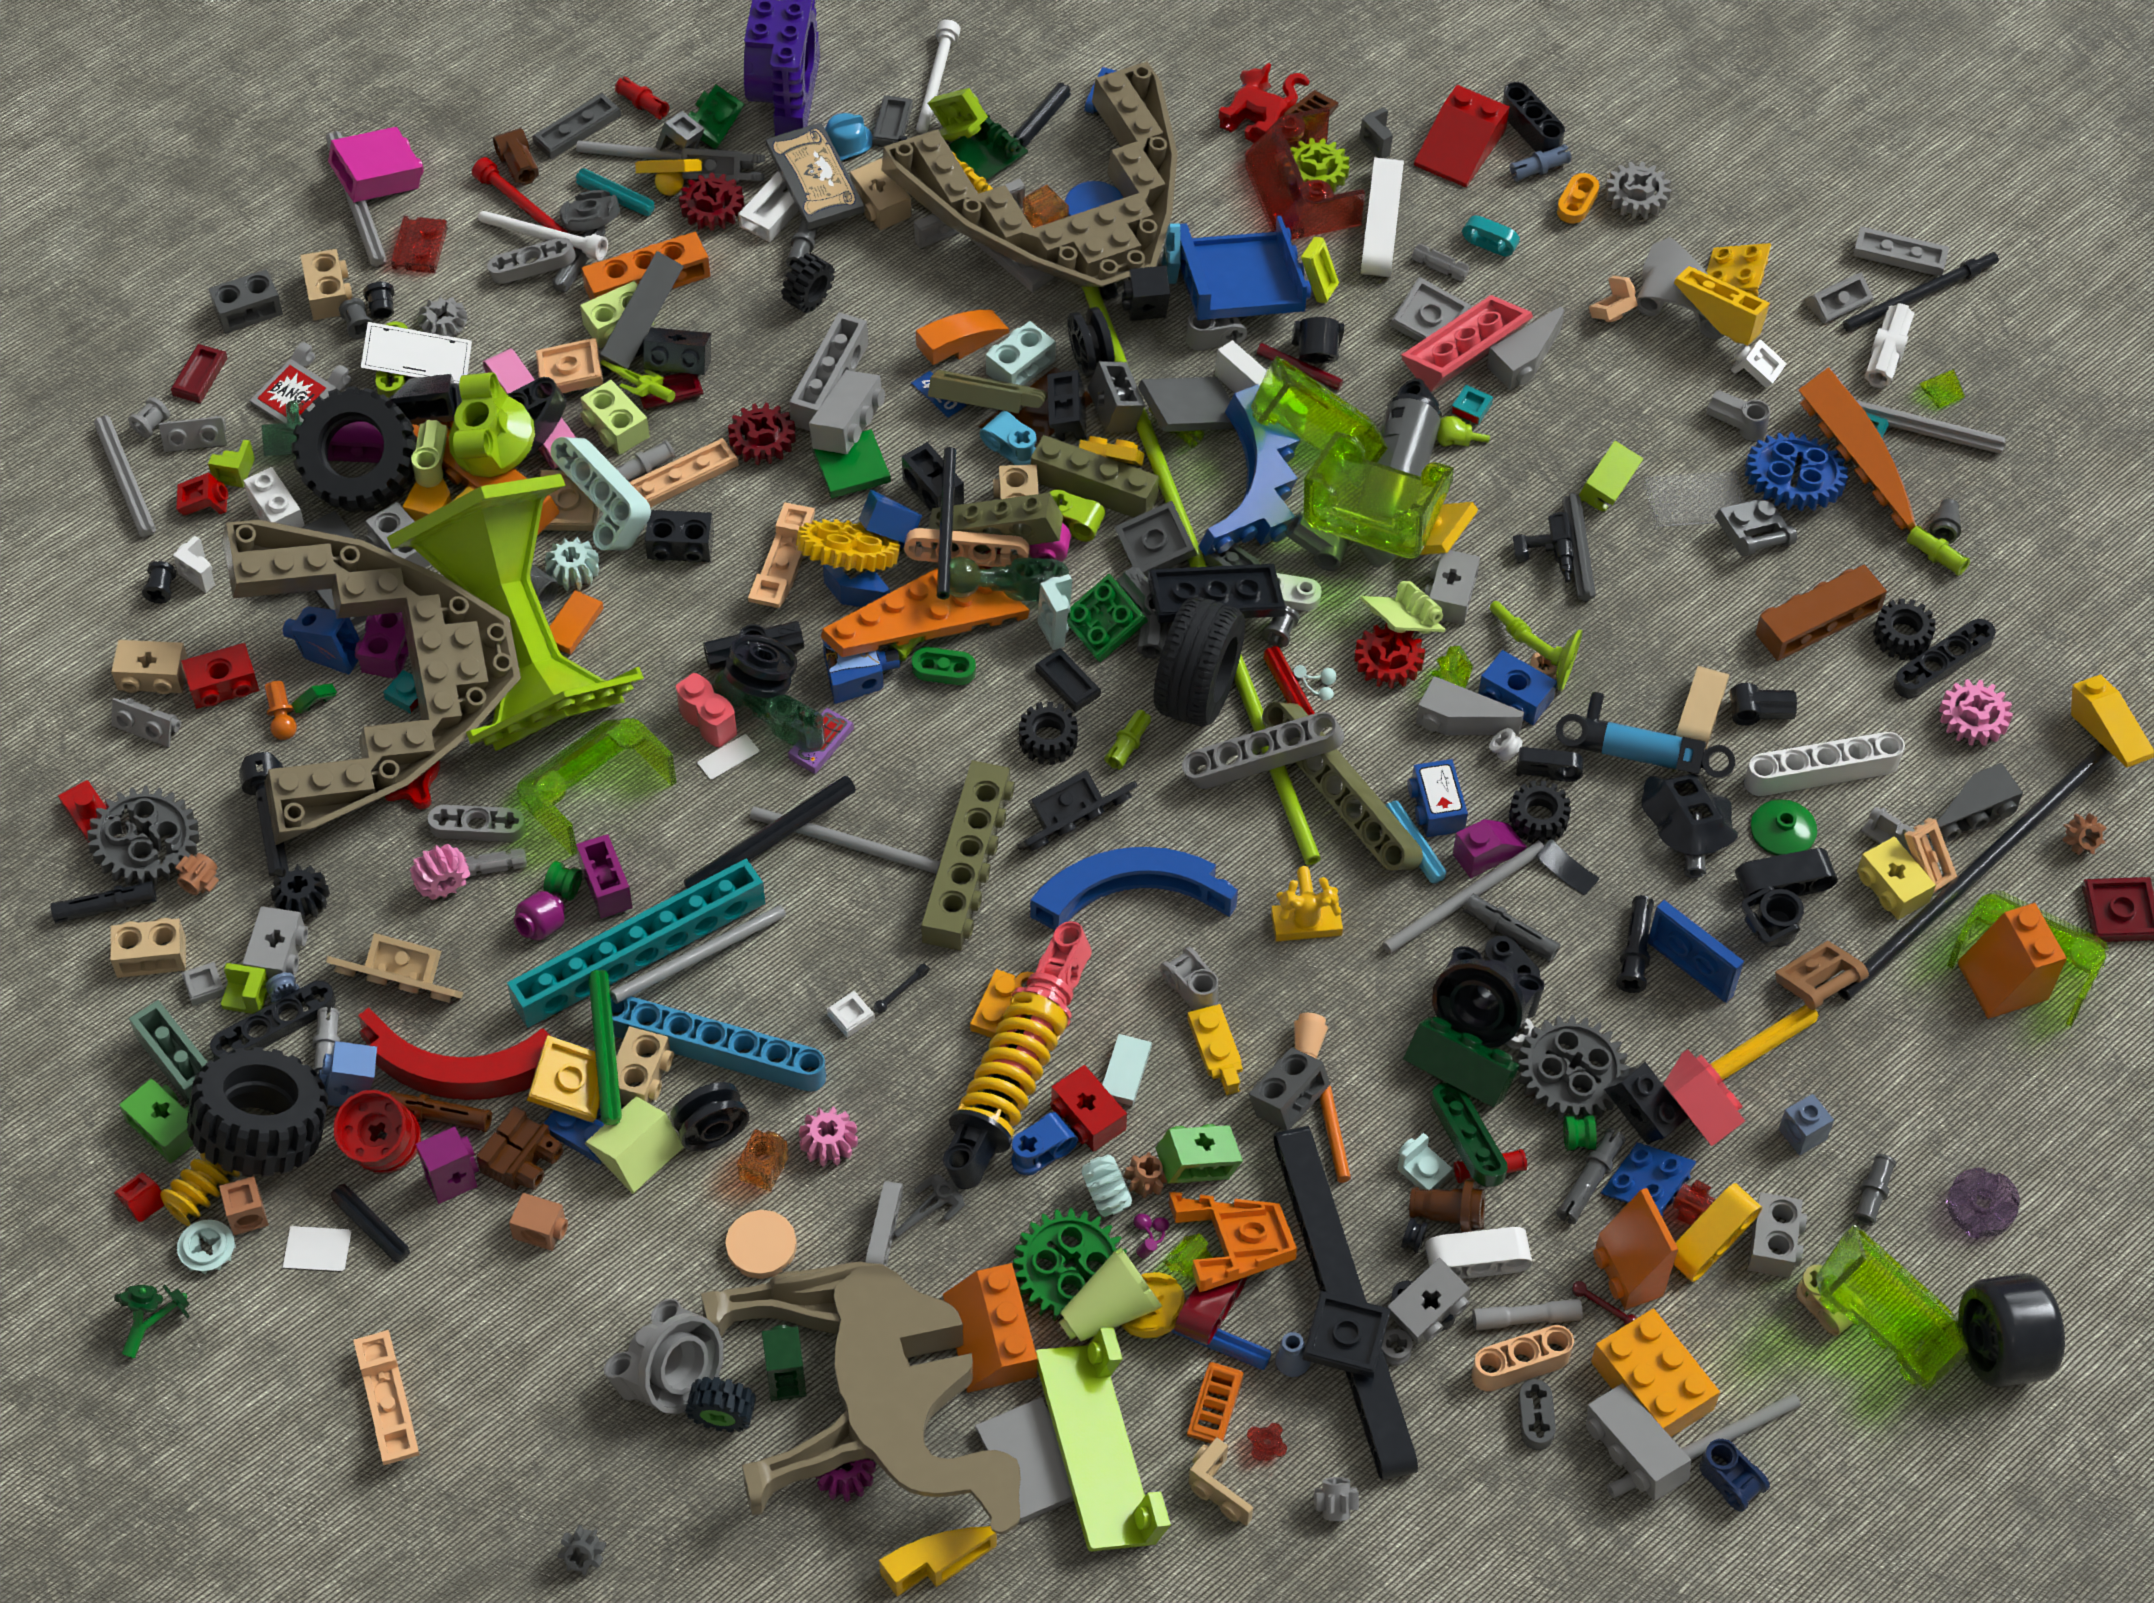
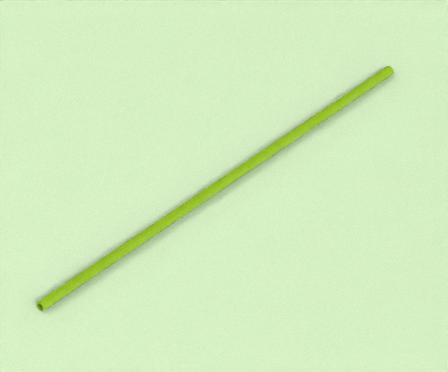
(1242, 678)

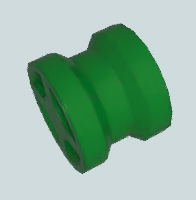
(563, 880)
(1579, 1133)

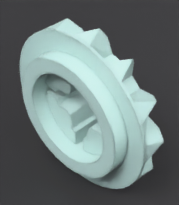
(212, 1232)

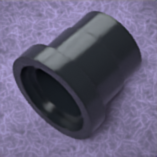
(380, 299)

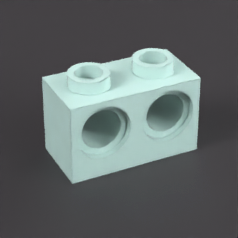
(1021, 355)

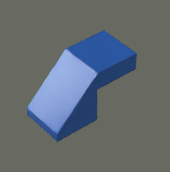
(856, 591)

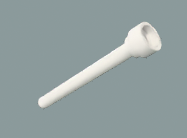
(946, 34)
(593, 246)

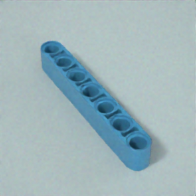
(730, 1041)

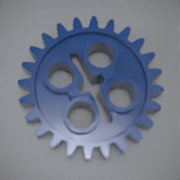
(1819, 477)

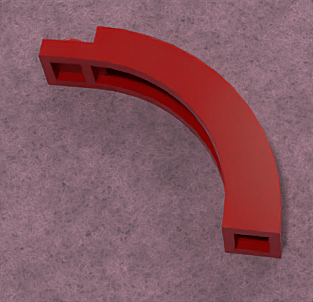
(452, 1076)

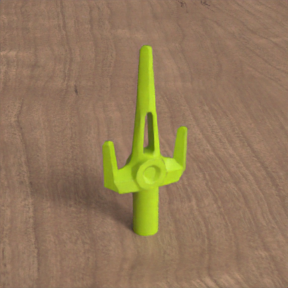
(645, 384)

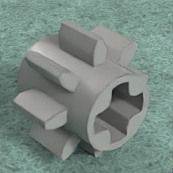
(1336, 1499)

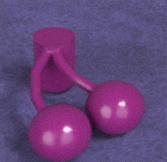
(1144, 1222)

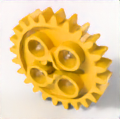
(846, 545)

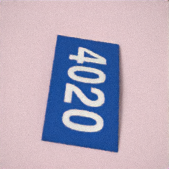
(947, 407)

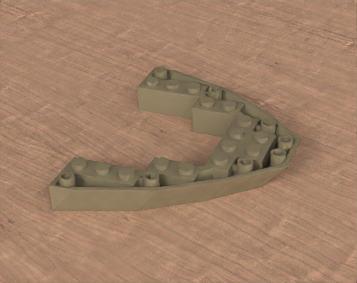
(1082, 248)
(455, 643)

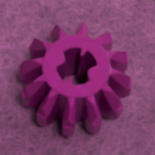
(848, 1482)

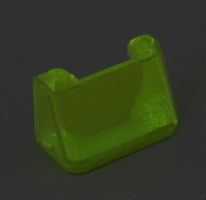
(1373, 500)

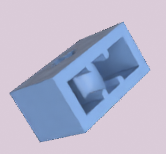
(347, 1071)

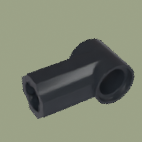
(1752, 705)

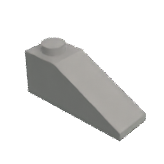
(1521, 354)
(1463, 712)

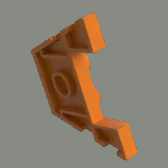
(1249, 1232)

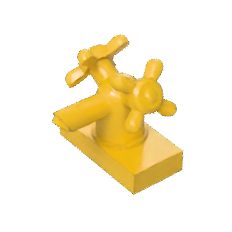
(1307, 914)

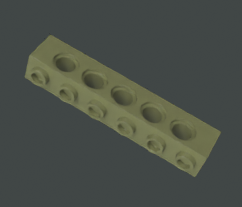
(952, 928)

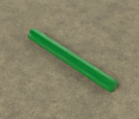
(605, 1047)

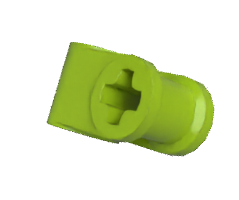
(1079, 514)

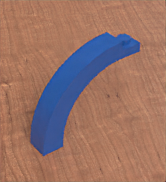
(1127, 870)

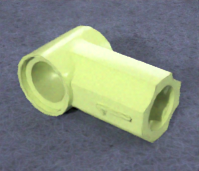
(429, 452)

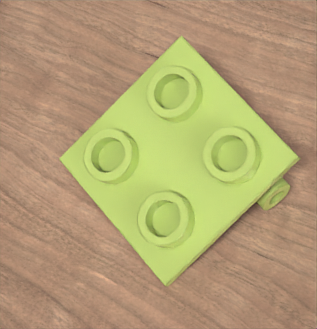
(1408, 610)

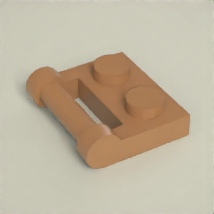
(1816, 967)

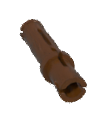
(454, 1114)

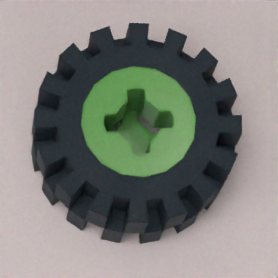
(720, 1404)

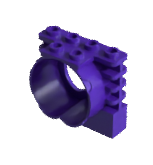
(782, 59)

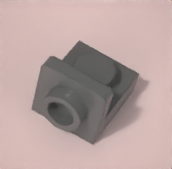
(1376, 134)

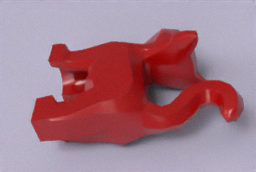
(1257, 105)

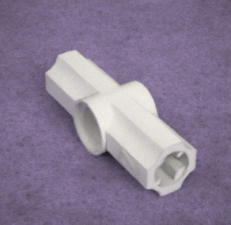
(1889, 345)

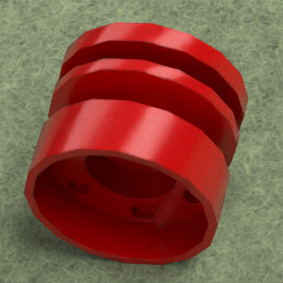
(362, 1120)

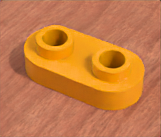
(1574, 203)

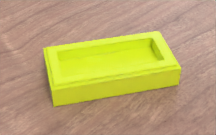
(1320, 269)

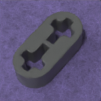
(1544, 1413)

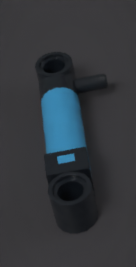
(1641, 744)

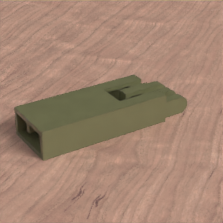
(984, 392)

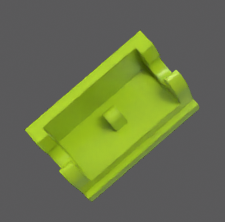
(1610, 476)

